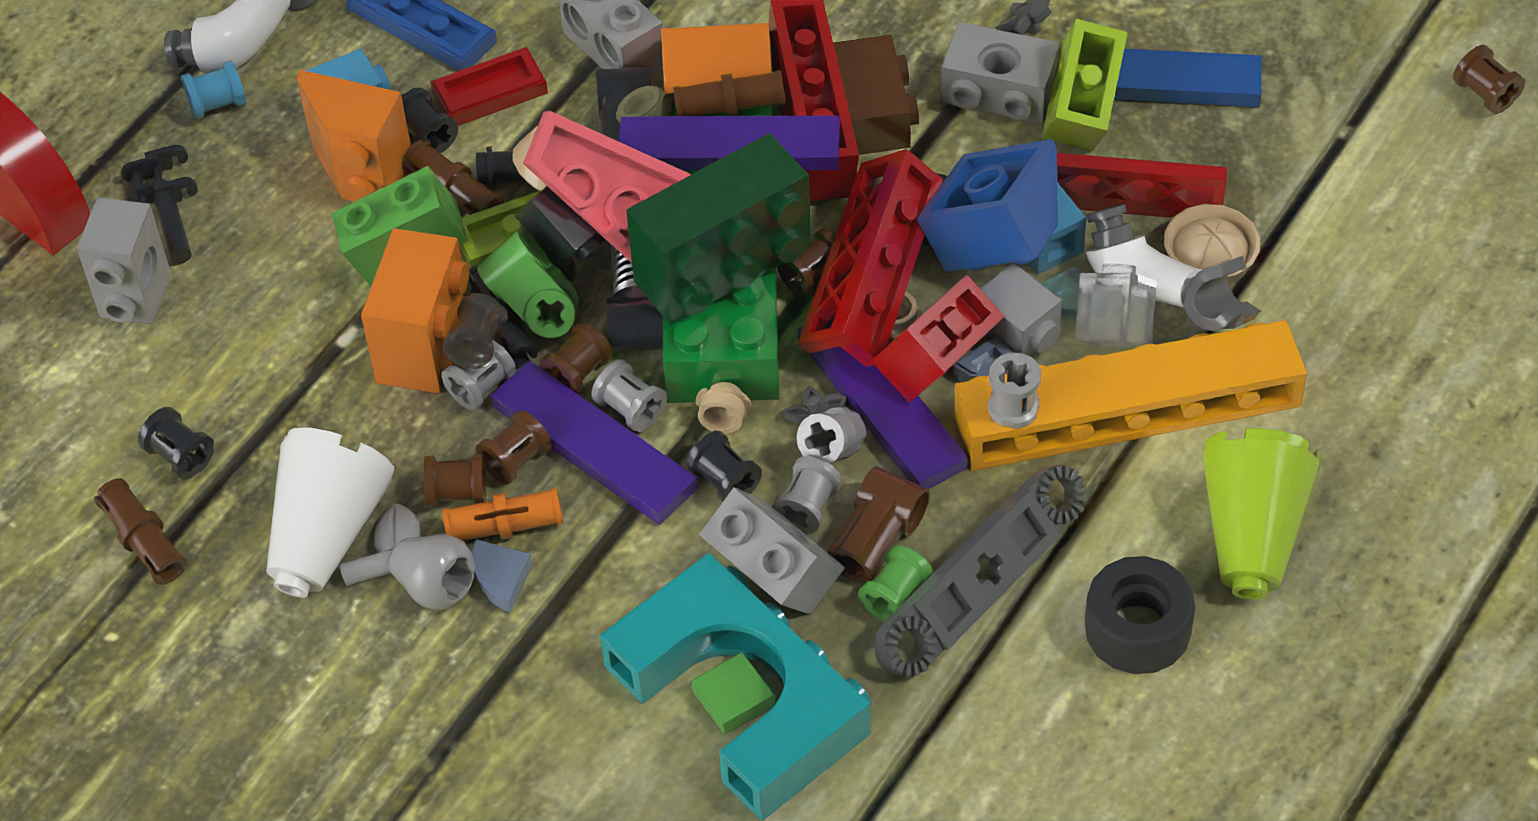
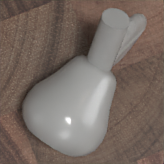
(431, 568)

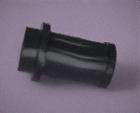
(496, 168)

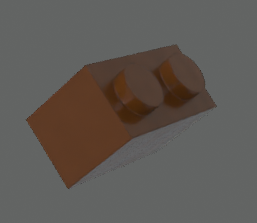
(876, 93)

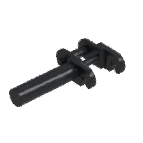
(163, 194)

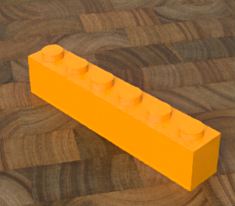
(1139, 394)

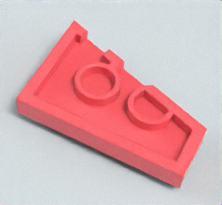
(596, 174)

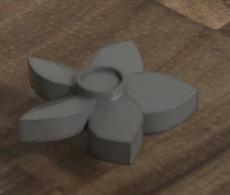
(1026, 16)
(813, 404)

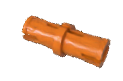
(503, 515)

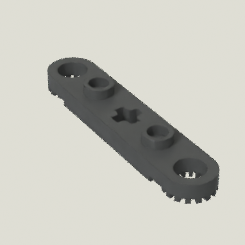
(954, 596)

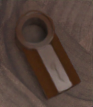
(881, 514)

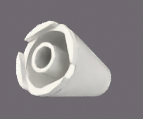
(320, 506)

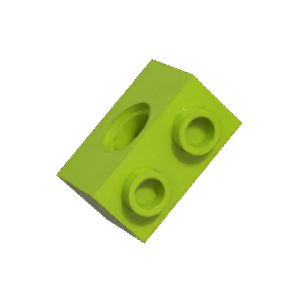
(1084, 85)

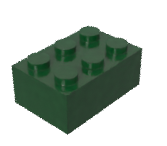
(720, 228)

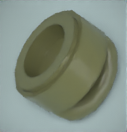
(643, 103)

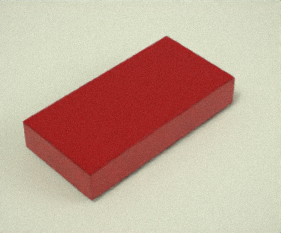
(489, 86)

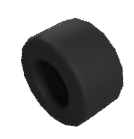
(1146, 584)

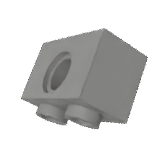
(999, 72)
(124, 260)
(771, 551)

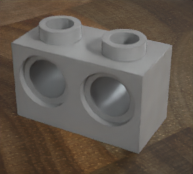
(614, 32)

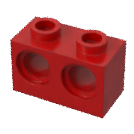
(938, 338)

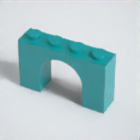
(714, 615)

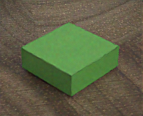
(733, 693)

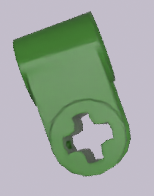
(524, 278)

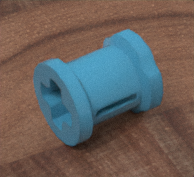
(213, 90)

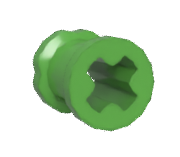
(895, 583)

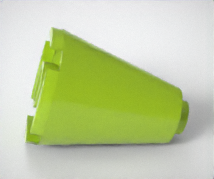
(1257, 504)

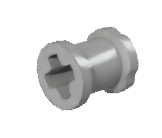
(1021, 383)
(470, 385)
(629, 395)
(849, 433)
(808, 493)

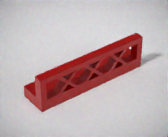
(1141, 185)
(879, 258)

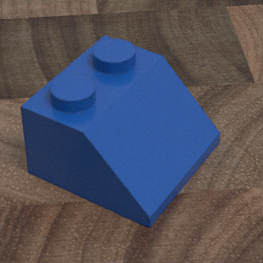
(994, 207)

